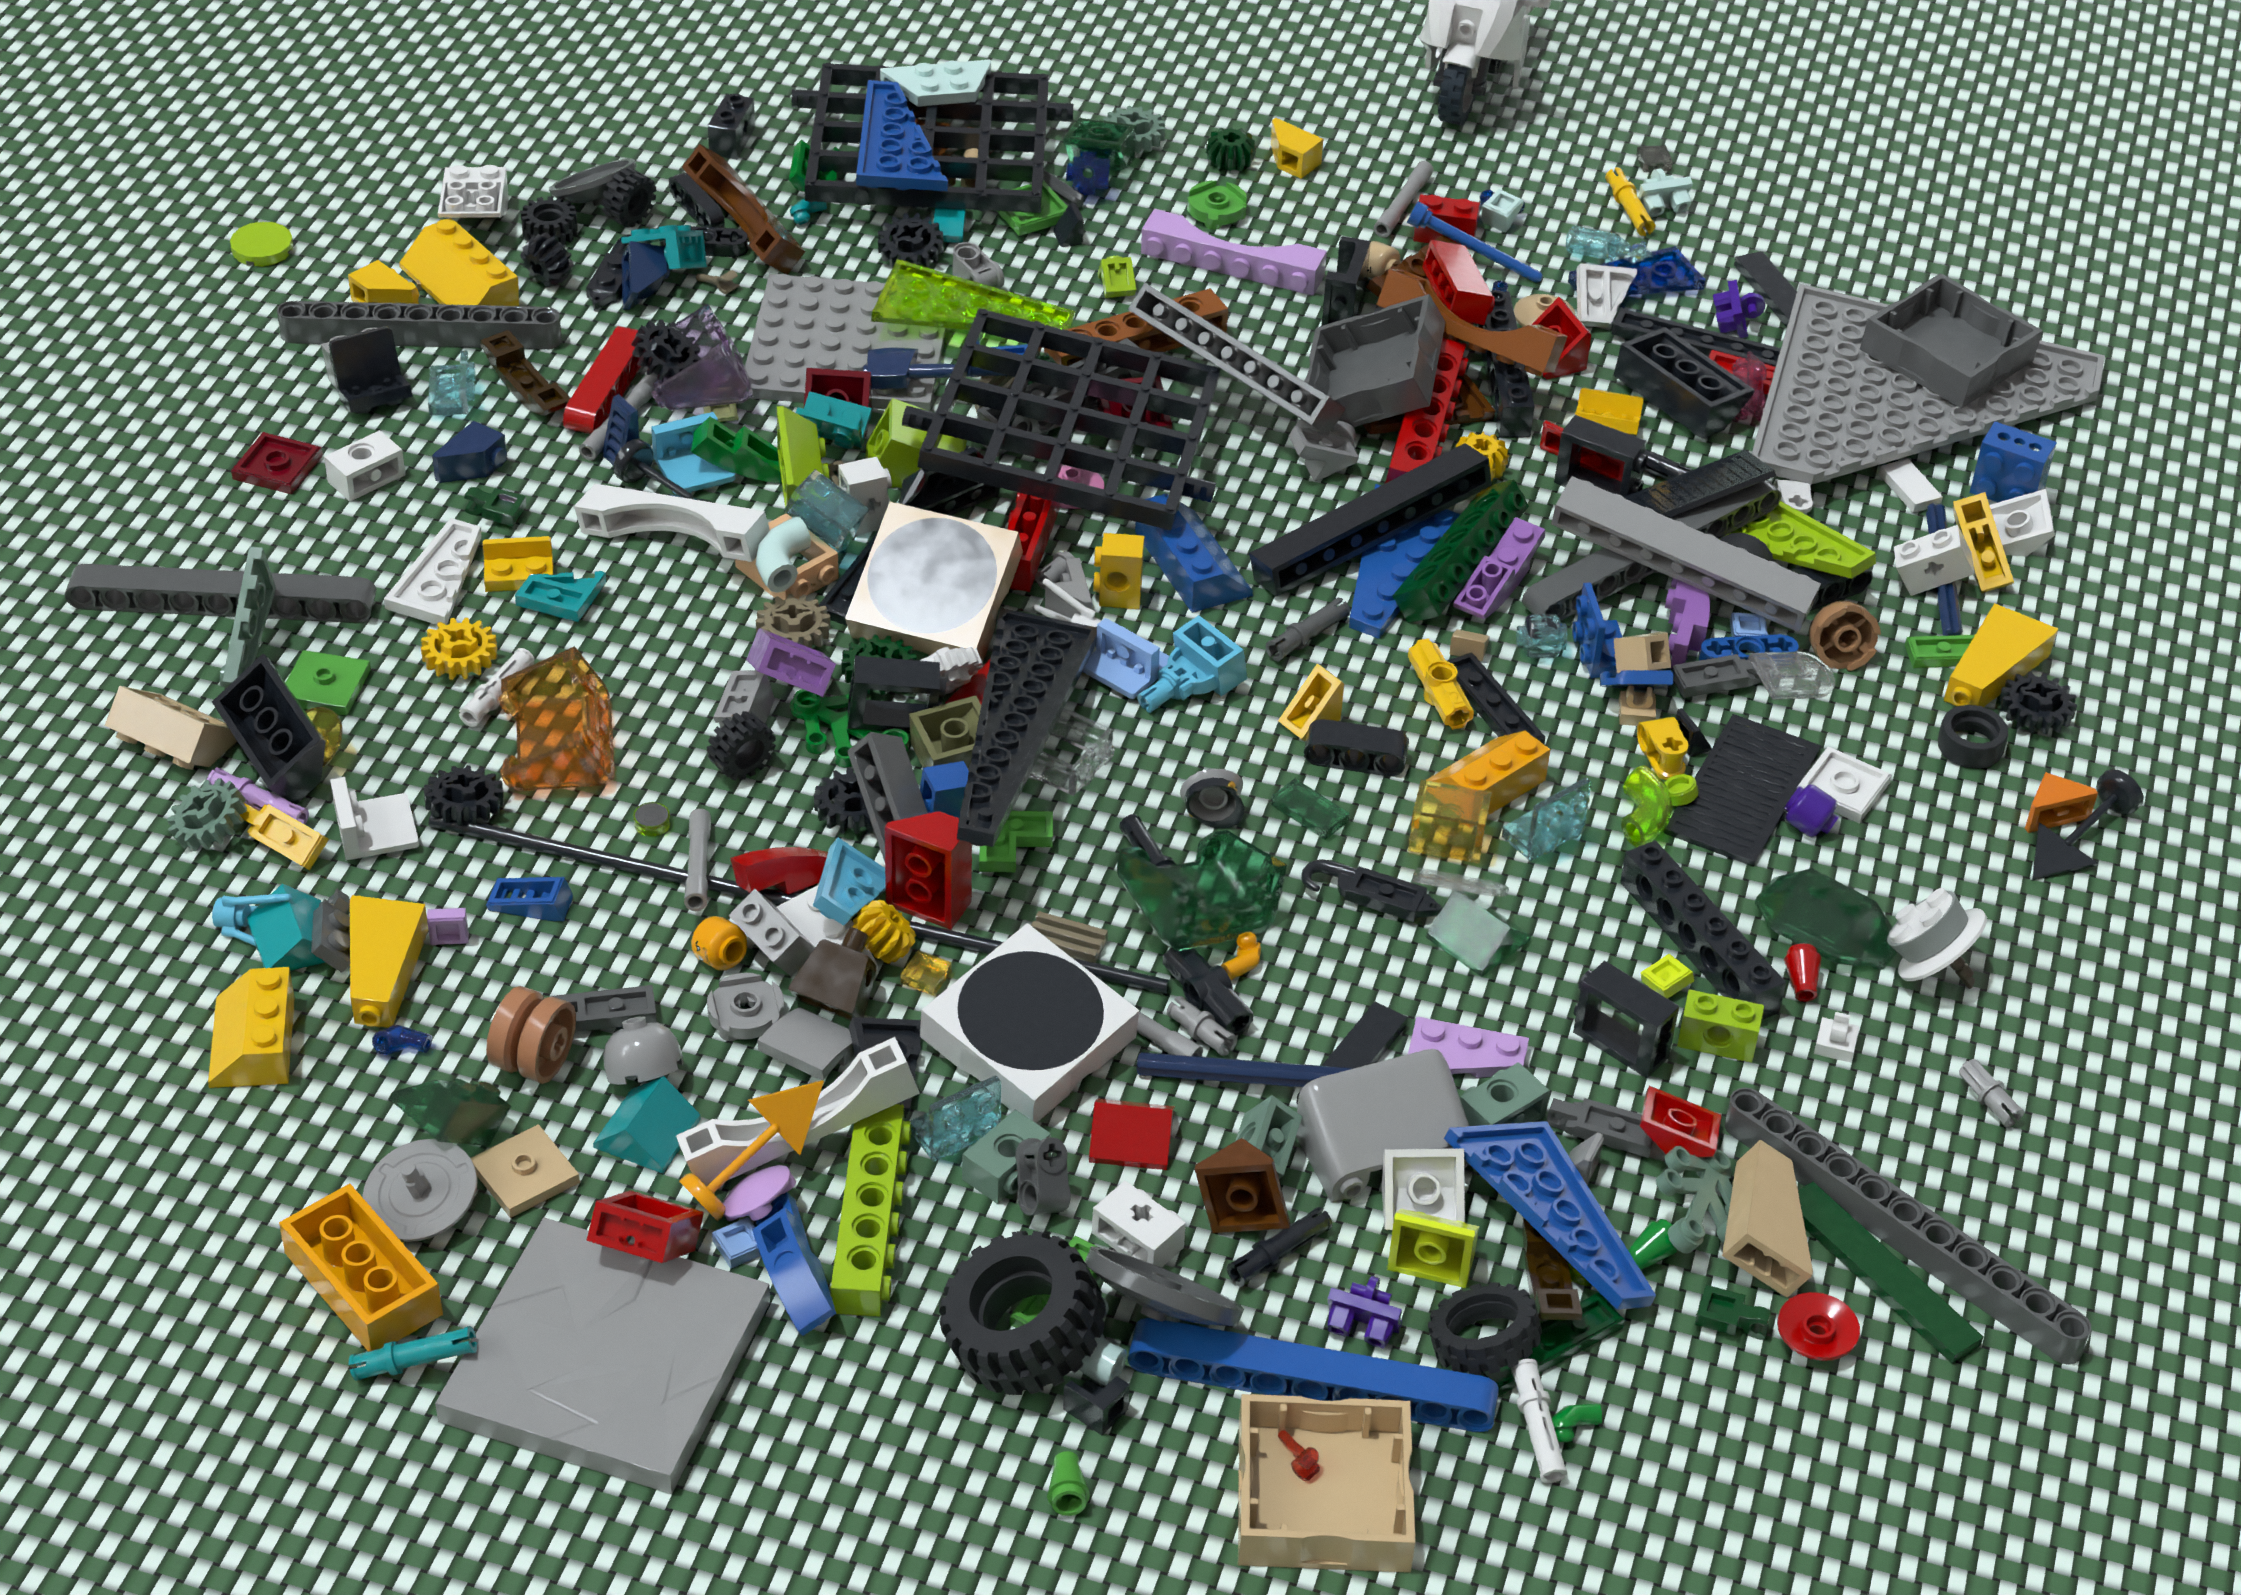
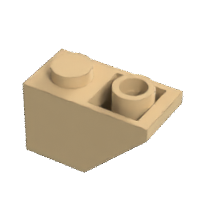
(1642, 652)

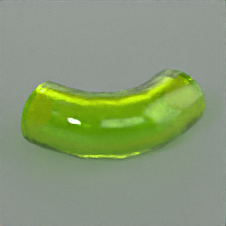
(1652, 808)

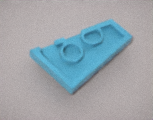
(848, 882)

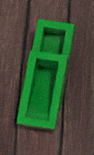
(737, 452)

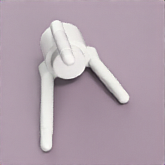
(1086, 617)

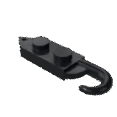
(607, 280)
(1375, 890)

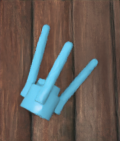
(232, 913)

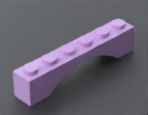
(1286, 267)

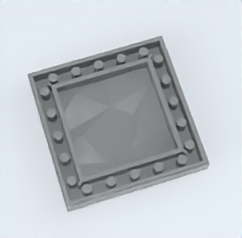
(604, 1356)

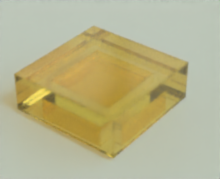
(926, 972)

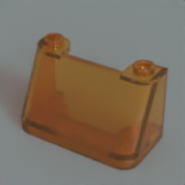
(560, 725)

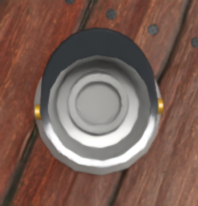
(1214, 797)

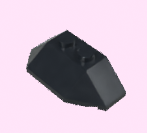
(944, 492)

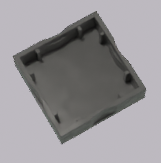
(1950, 340)
(1379, 360)

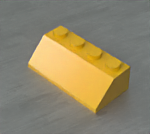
(459, 268)

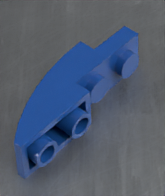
(793, 1266)

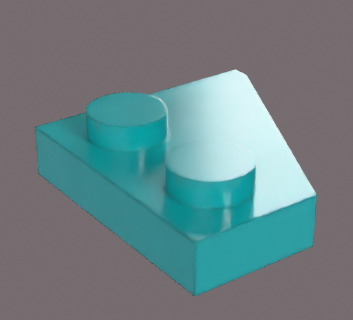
(560, 594)

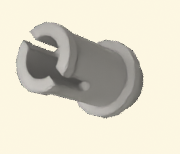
(1053, 569)

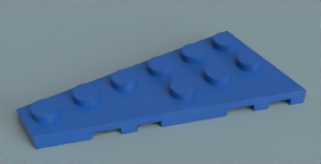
(893, 146)
(1546, 1188)

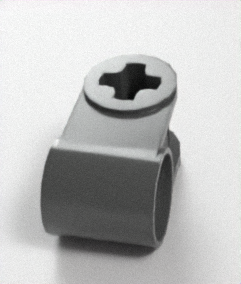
(1044, 1179)

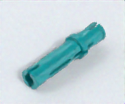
(396, 1356)

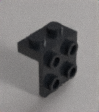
(368, 370)

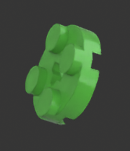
(1216, 204)

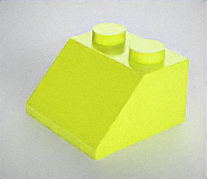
(1432, 1247)

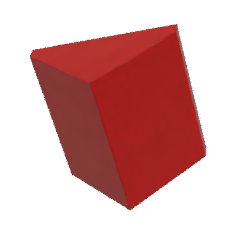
(1577, 345)
(1131, 1134)

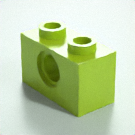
(1720, 1025)

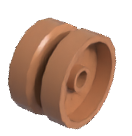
(531, 1034)

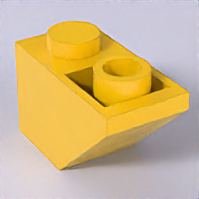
(1295, 148)
(381, 285)

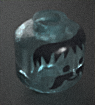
(1542, 636)

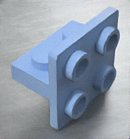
(1124, 660)

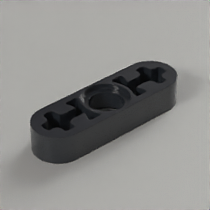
(696, 201)
(722, 241)

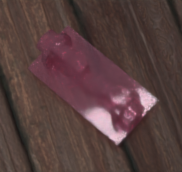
(1751, 372)

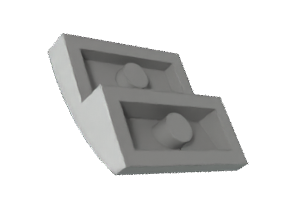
(807, 1043)

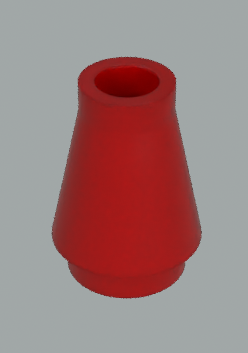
(1803, 969)

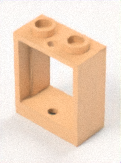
(819, 571)

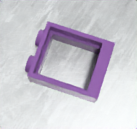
(786, 659)

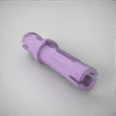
(258, 797)

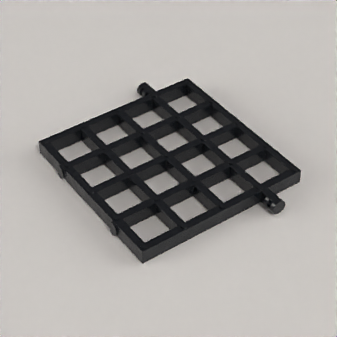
(981, 138)
(1070, 417)

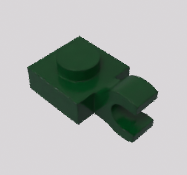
(498, 506)
(1726, 1311)

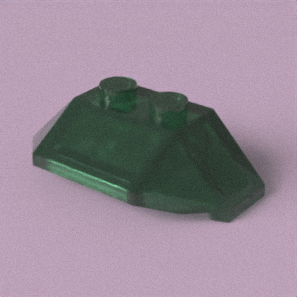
(1829, 916)

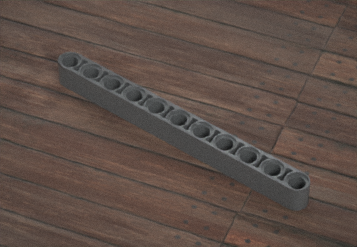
(1914, 1229)

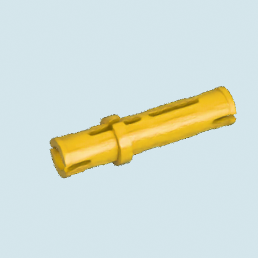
(1626, 195)

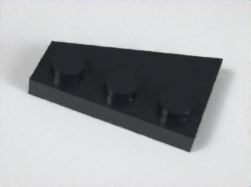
(873, 1031)

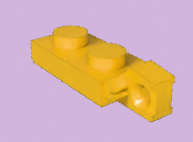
(285, 834)

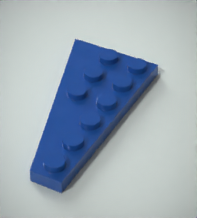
(1387, 567)

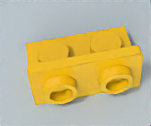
(512, 560)

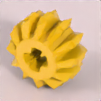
(1491, 448)
(887, 930)

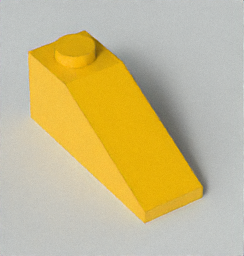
(1981, 534)

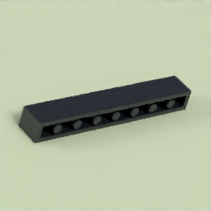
(1370, 519)

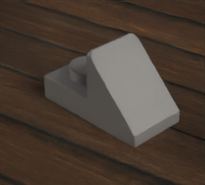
(1322, 452)
(1075, 585)

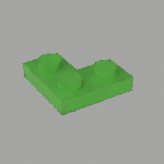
(1020, 830)

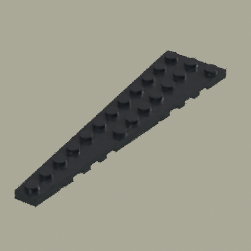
(1025, 692)

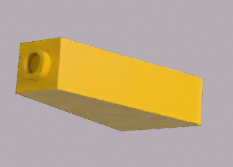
(2000, 649)
(383, 955)

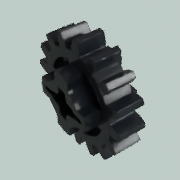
(910, 240)
(665, 350)
(2038, 703)
(463, 795)
(848, 806)

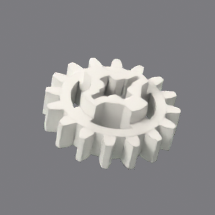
(956, 665)

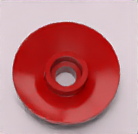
(1818, 1313)

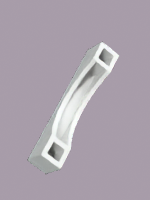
(620, 511)
(869, 1085)

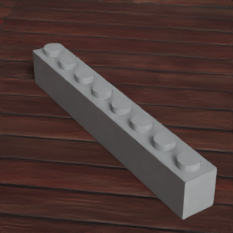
(1685, 553)

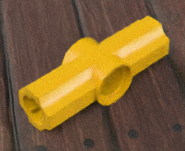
(1440, 684)

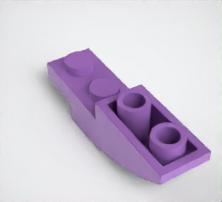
(1501, 571)
(1689, 618)

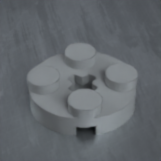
(738, 1023)

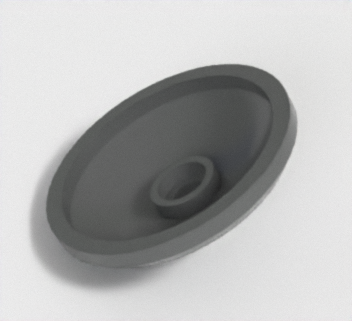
(589, 183)

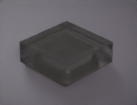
(1654, 158)

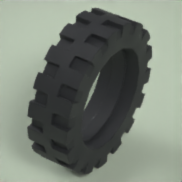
(1487, 1352)

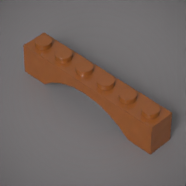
(1530, 345)

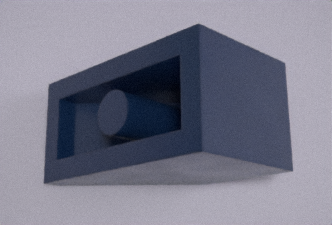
(642, 272)
(470, 454)

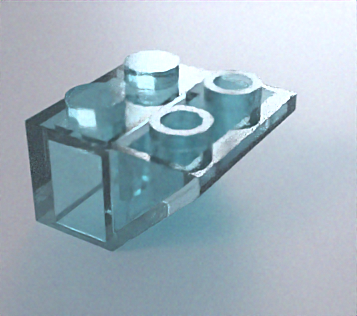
(827, 510)

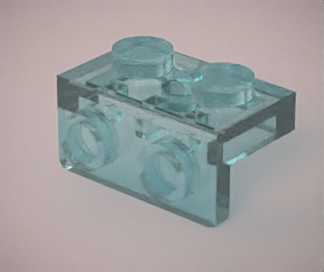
(451, 387)

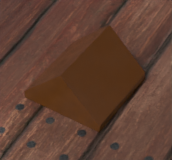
(1241, 1190)

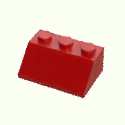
(928, 868)

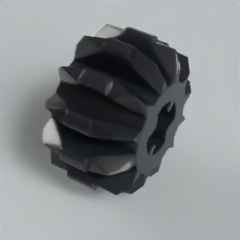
(547, 259)

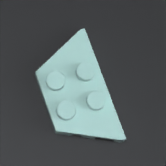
(940, 83)

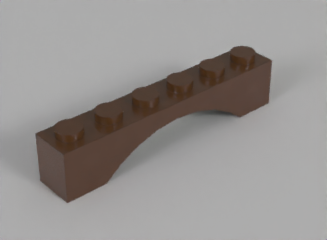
(765, 233)

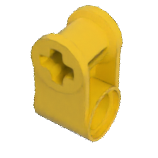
(1663, 746)

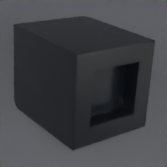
(1097, 1405)

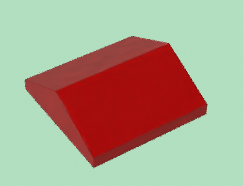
(1679, 1123)

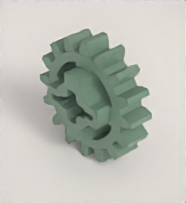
(1149, 127)
(207, 814)

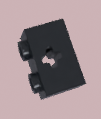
(731, 126)

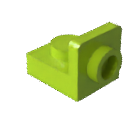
(1117, 276)

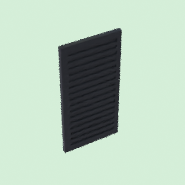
(1703, 484)
(1743, 789)

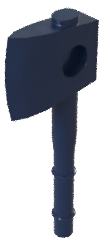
(897, 366)

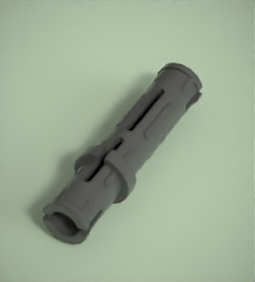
(1300, 633)

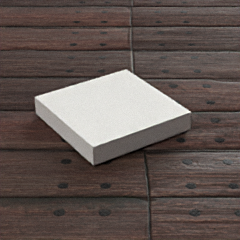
(1848, 781)

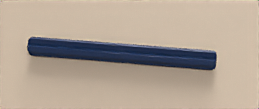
(1946, 593)
(1231, 1070)

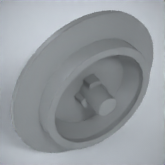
(422, 1188)

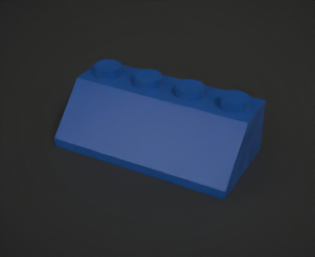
(1193, 560)

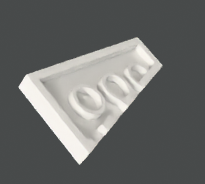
(437, 575)

